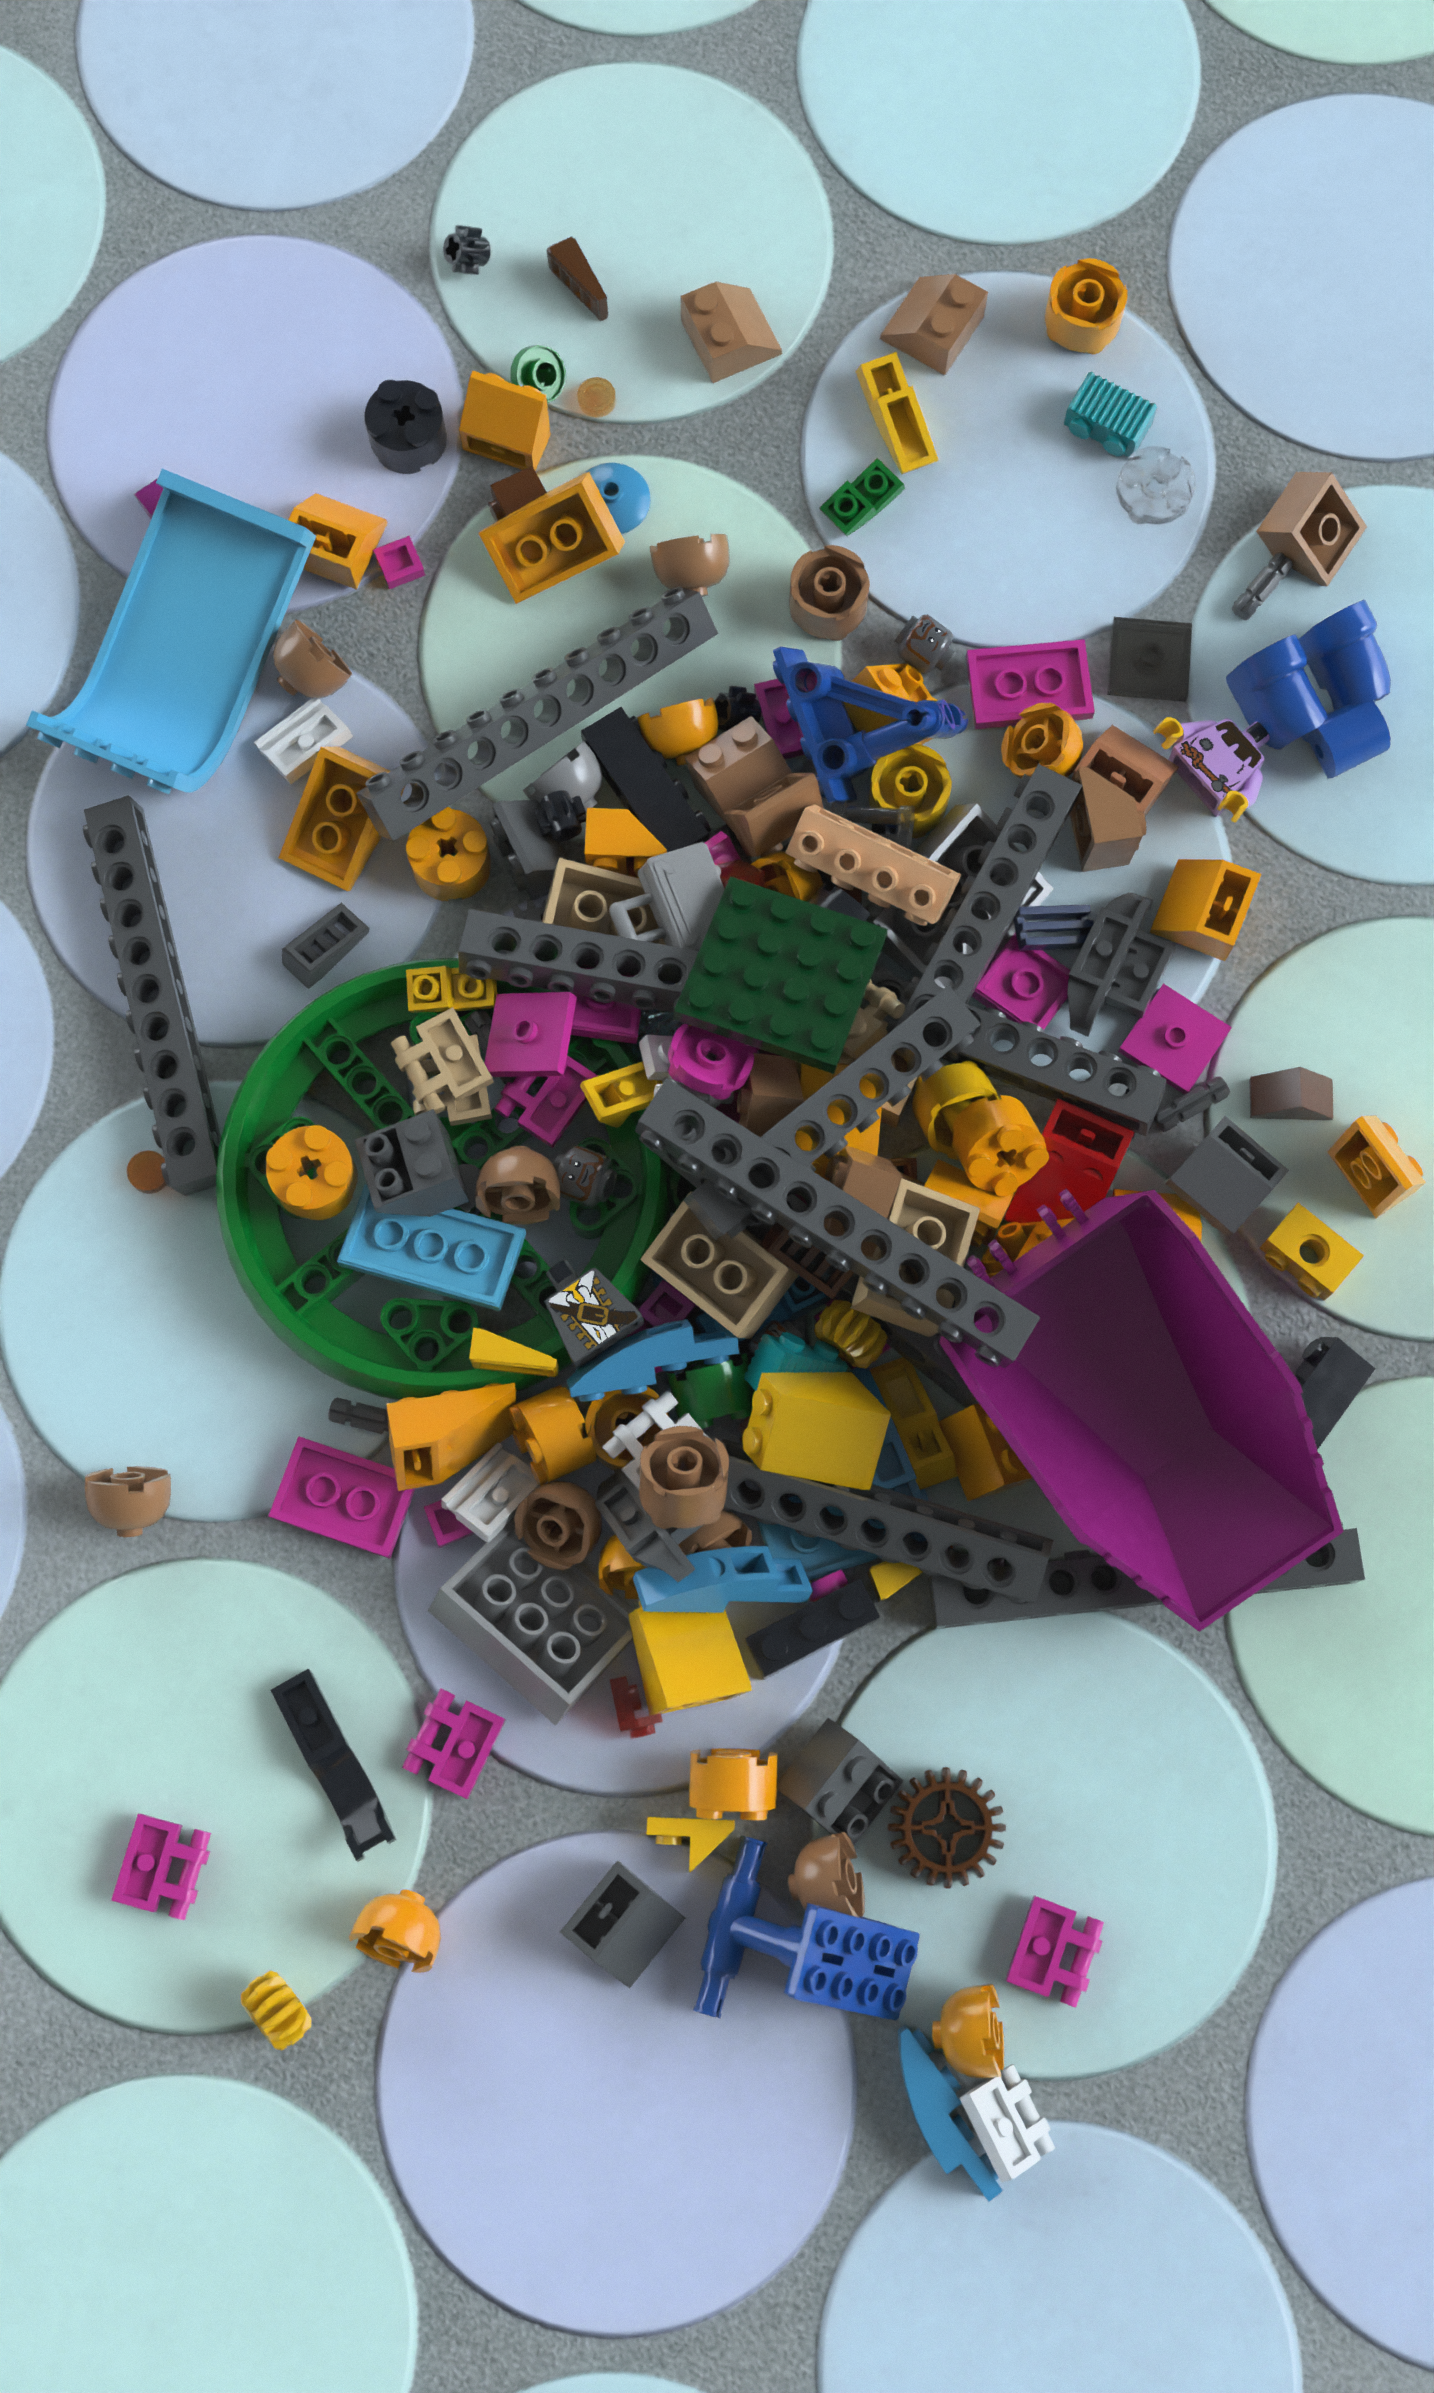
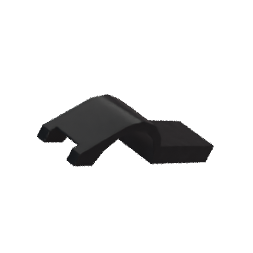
(333, 1763)

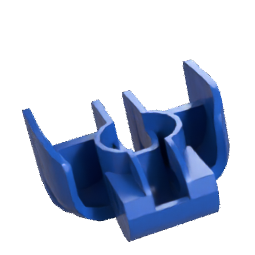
(1346, 663)

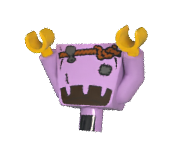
(1217, 761)

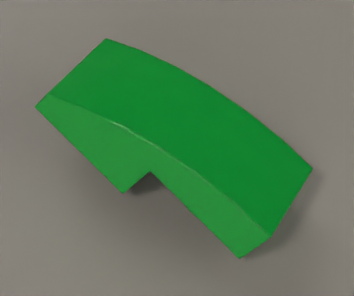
(863, 498)

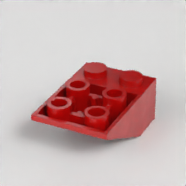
(1082, 1158)

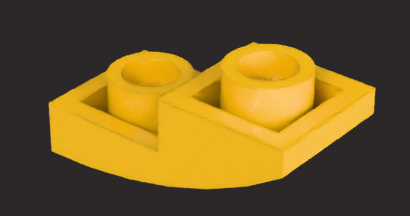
(444, 987)

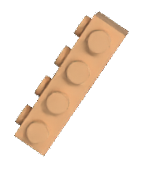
(872, 864)

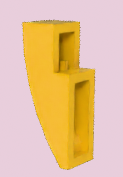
(896, 413)
(915, 1422)

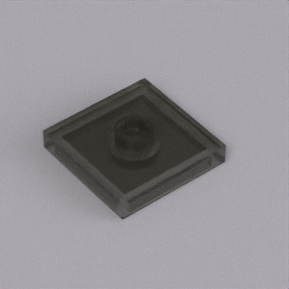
(1149, 659)

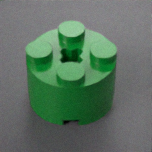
(713, 1390)

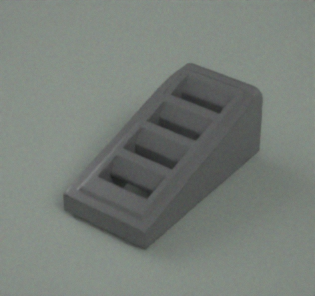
(311, 973)

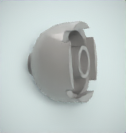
(575, 772)

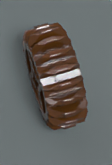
(981, 1827)

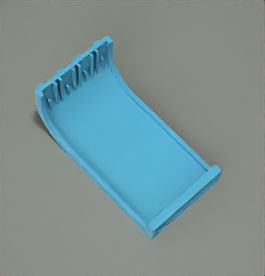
(185, 638)

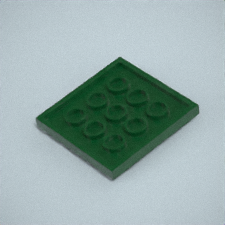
(781, 975)

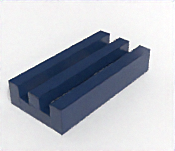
(1027, 943)

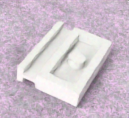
(297, 739)
(490, 1493)

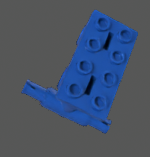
(829, 729)
(831, 1957)

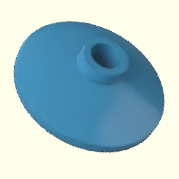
(633, 496)

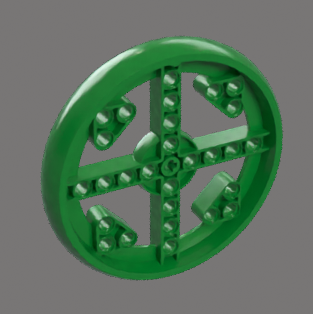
(277, 1284)

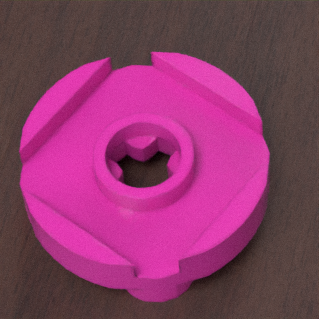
(709, 1077)

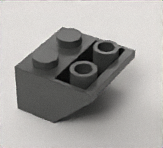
(526, 849)
(412, 1167)
(1227, 1177)
(839, 1782)
(622, 1924)

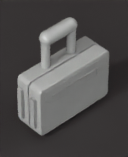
(682, 894)

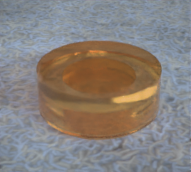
(596, 397)
(145, 1172)

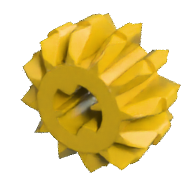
(852, 1333)
(276, 2010)

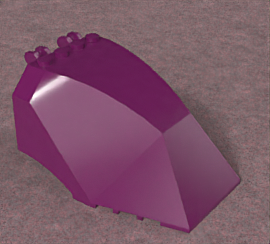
(1154, 1408)

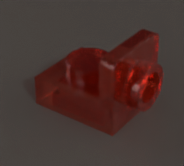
(626, 1702)

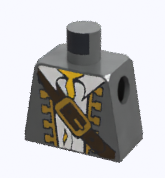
(588, 1312)

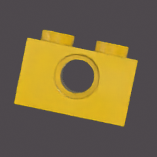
(1334, 1254)

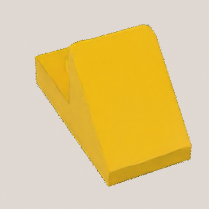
(619, 1093)
(703, 1834)

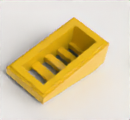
(501, 1354)
(890, 1577)

